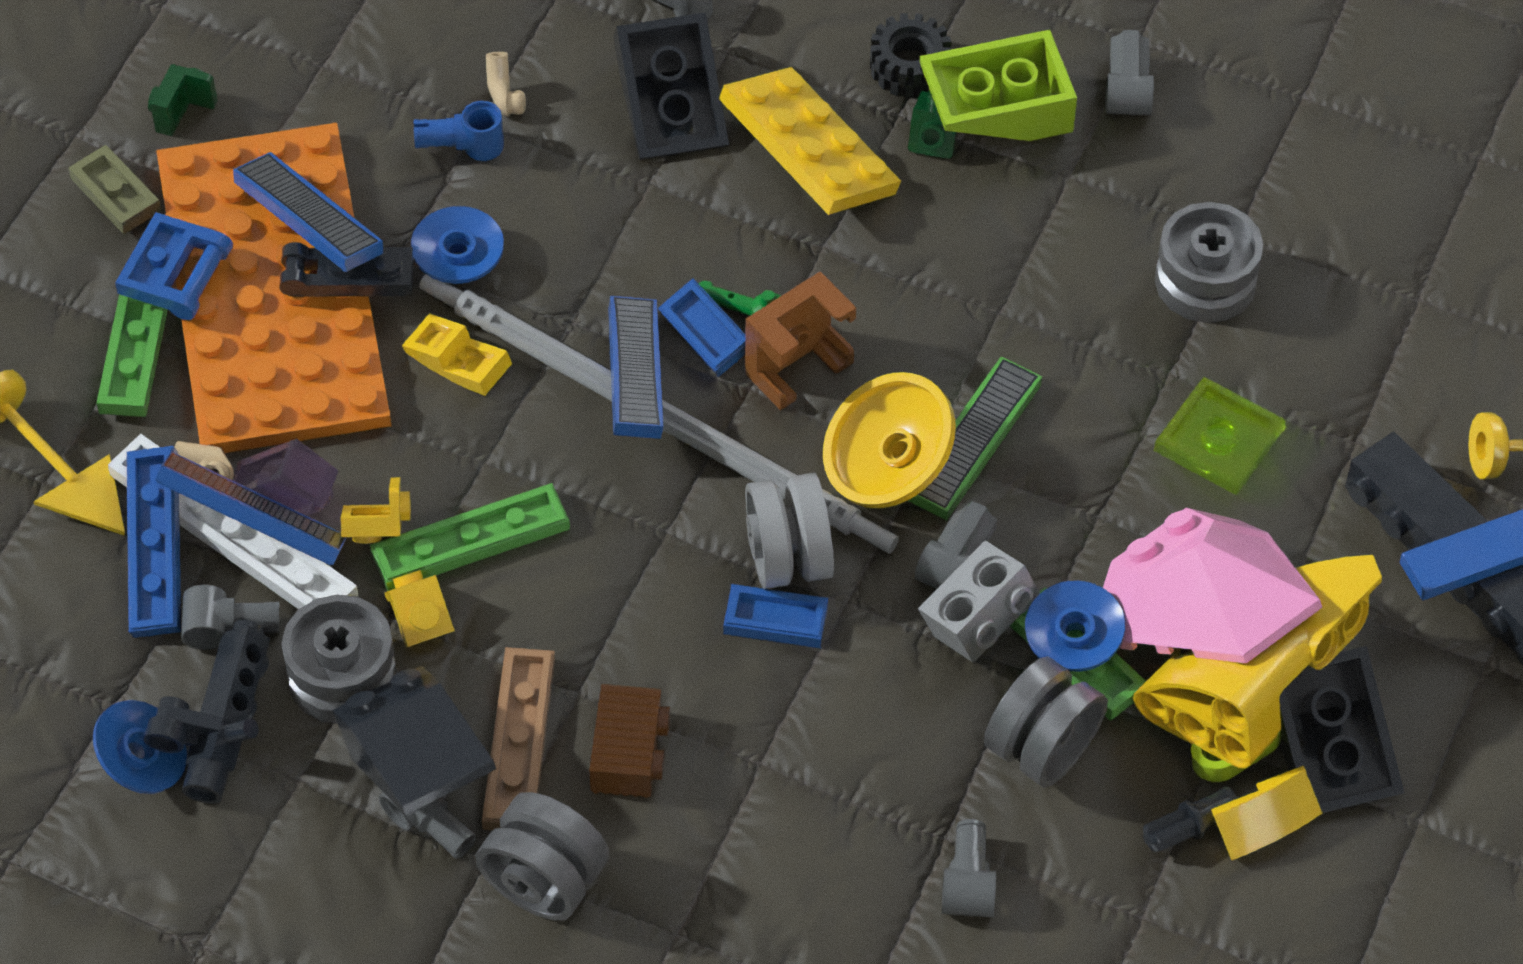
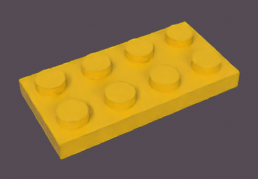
(809, 140)

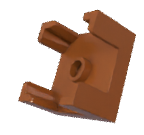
(792, 329)

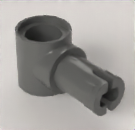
(210, 613)
(436, 821)
(968, 881)

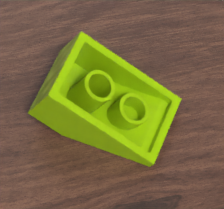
(1003, 88)

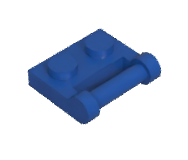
(160, 259)

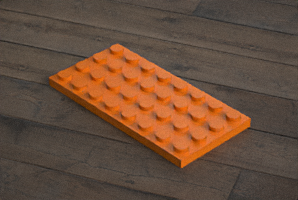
(258, 358)

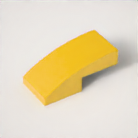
(454, 355)
(1268, 814)

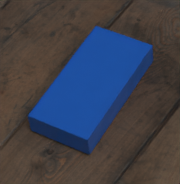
(704, 327)
(775, 616)

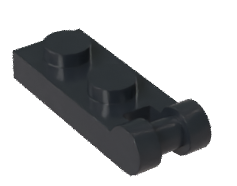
(382, 276)

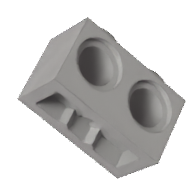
(979, 601)

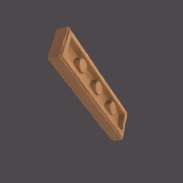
(518, 729)

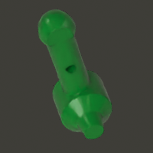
(738, 302)

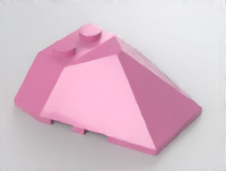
(1208, 588)

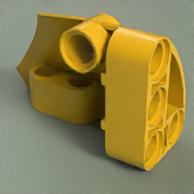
(1236, 705)

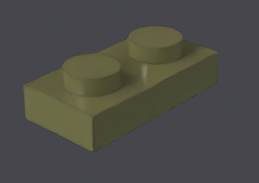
(114, 189)

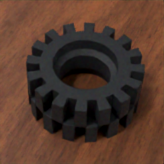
(903, 36)

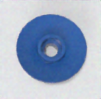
(456, 231)
(1075, 607)
(123, 730)

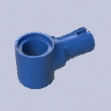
(475, 131)

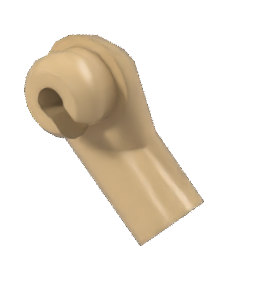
(499, 85)
(207, 456)

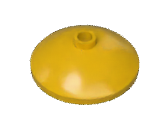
(875, 429)

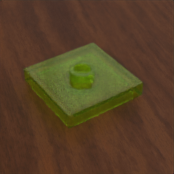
(1219, 435)

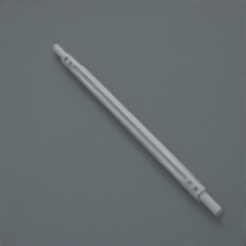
(675, 421)

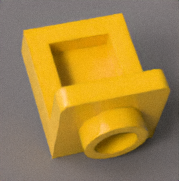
(371, 522)
(419, 608)

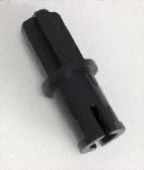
(1186, 822)

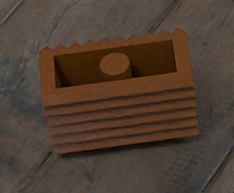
(627, 739)

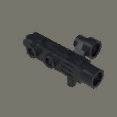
(224, 718)

